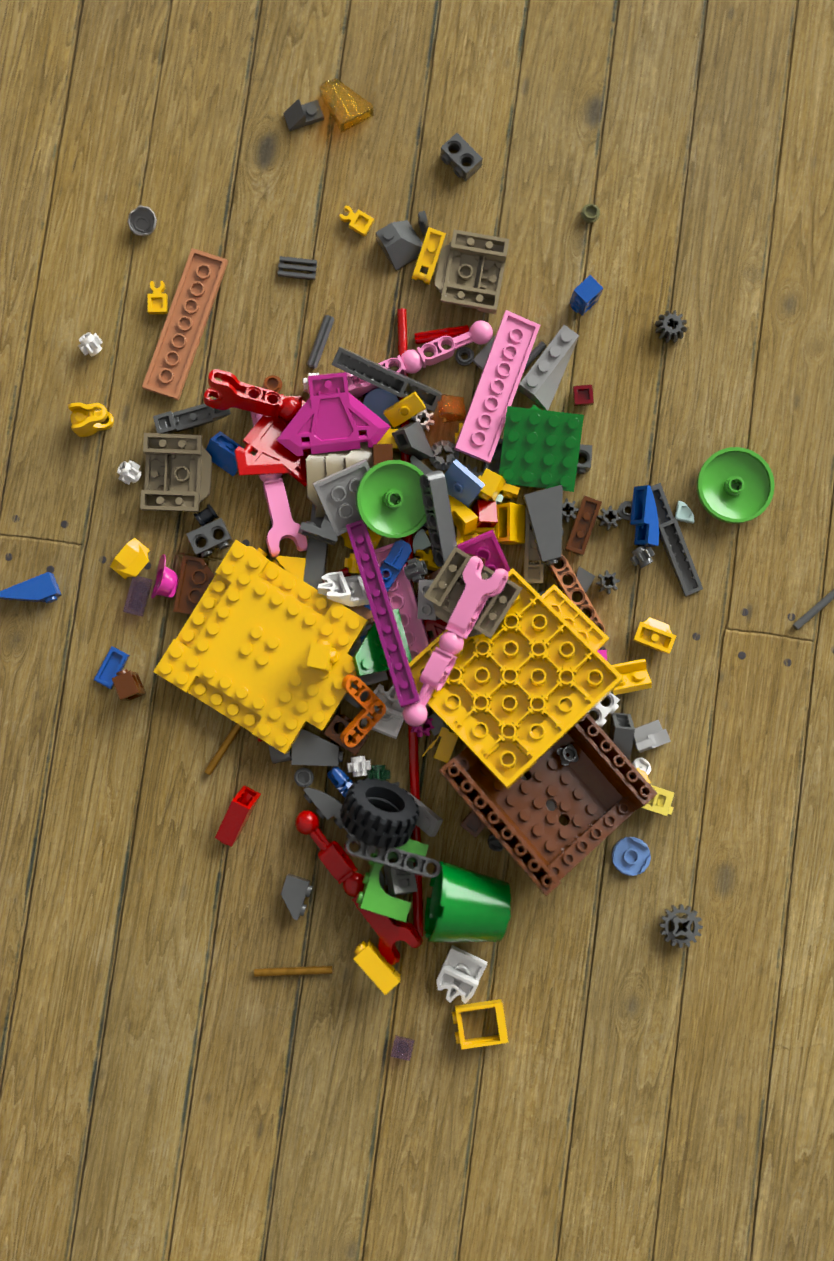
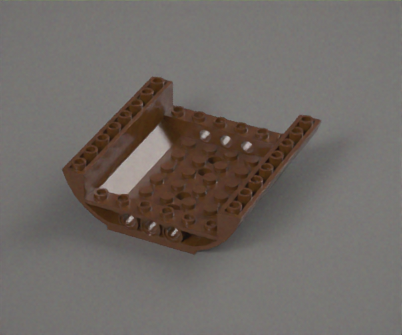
(591, 793)

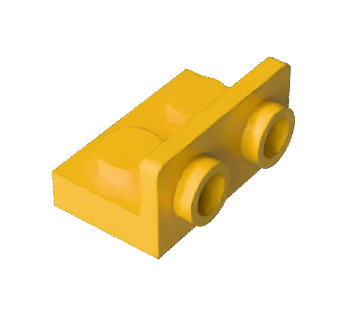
(634, 675)

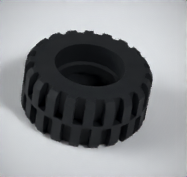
(379, 813)

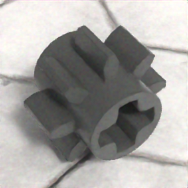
(570, 506)
(613, 514)
(642, 556)
(415, 570)
(602, 581)

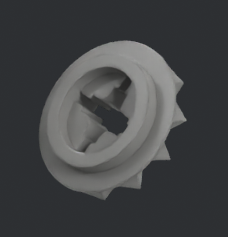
(438, 462)

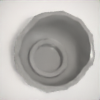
(142, 221)

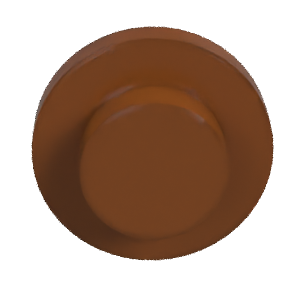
(273, 383)

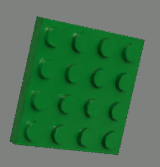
(541, 448)

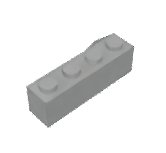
(545, 375)

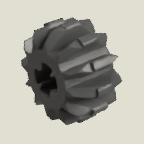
(668, 332)

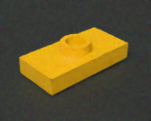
(404, 409)

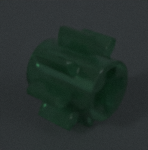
(378, 772)

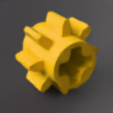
(351, 563)

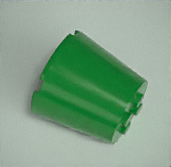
(466, 906)

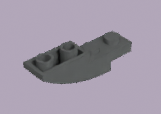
(326, 806)

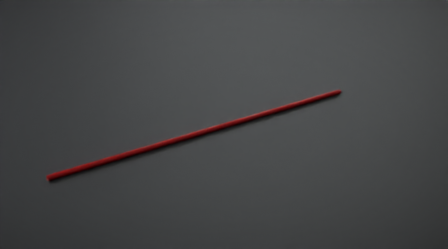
(412, 736)

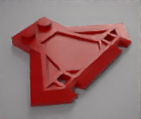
(270, 454)

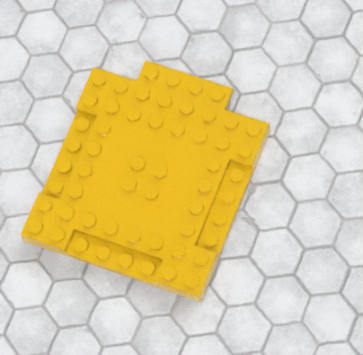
(252, 645)
(525, 683)

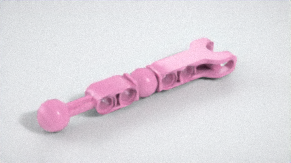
(413, 360)
(279, 511)
(451, 642)

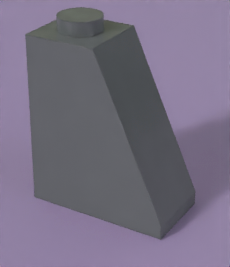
(622, 732)
(315, 751)

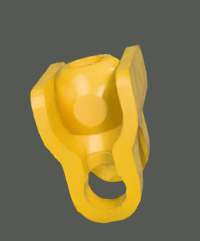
(88, 421)

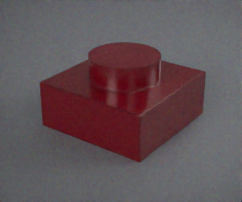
(583, 395)

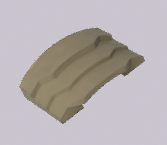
(472, 270)
(325, 464)
(175, 472)
(449, 586)

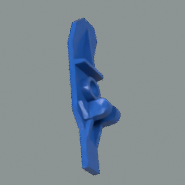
(394, 563)

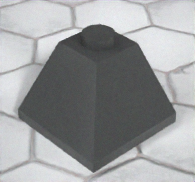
(399, 243)

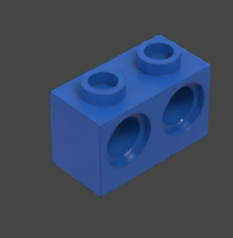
(585, 295)

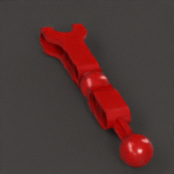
(236, 394)
(344, 871)

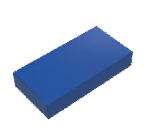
(111, 665)

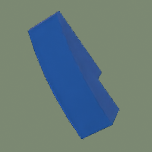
(645, 517)

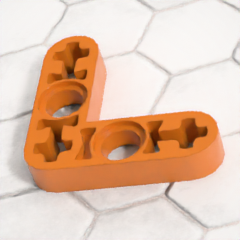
(368, 707)

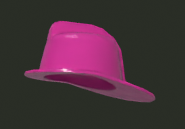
(166, 580)

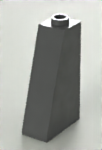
(545, 518)

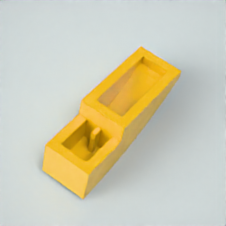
(462, 516)

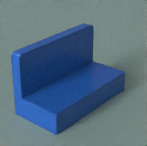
(222, 452)

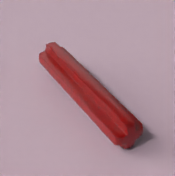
(428, 336)

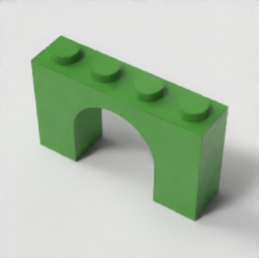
(373, 896)

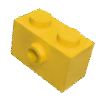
(511, 523)
(321, 655)

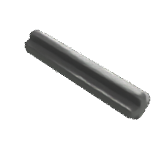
(320, 341)

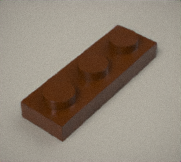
(583, 525)

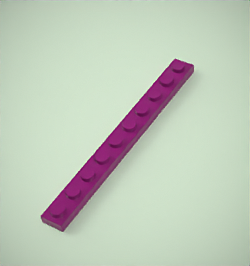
(383, 614)

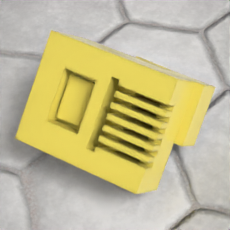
(661, 802)

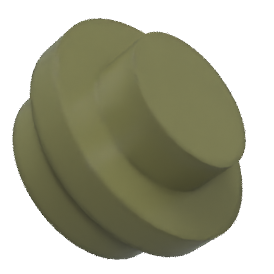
(590, 213)

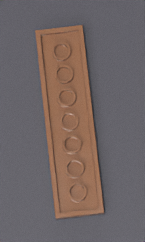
(185, 324)

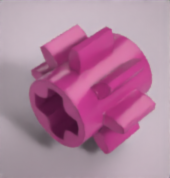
(427, 727)

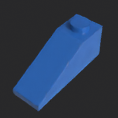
(38, 589)

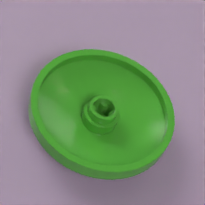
(735, 485)
(391, 499)

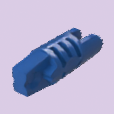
(340, 780)

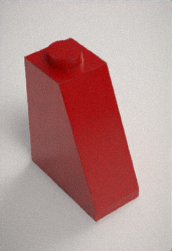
(237, 815)

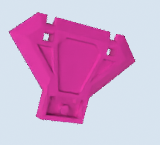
(331, 419)

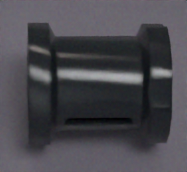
(206, 515)

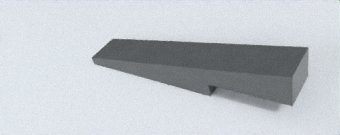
(385, 378)
(675, 544)
(316, 557)

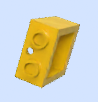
(376, 967)
(481, 1041)

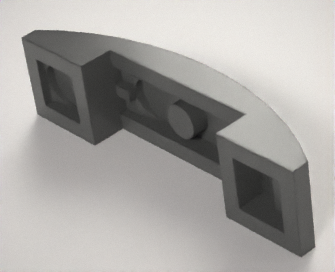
(188, 418)

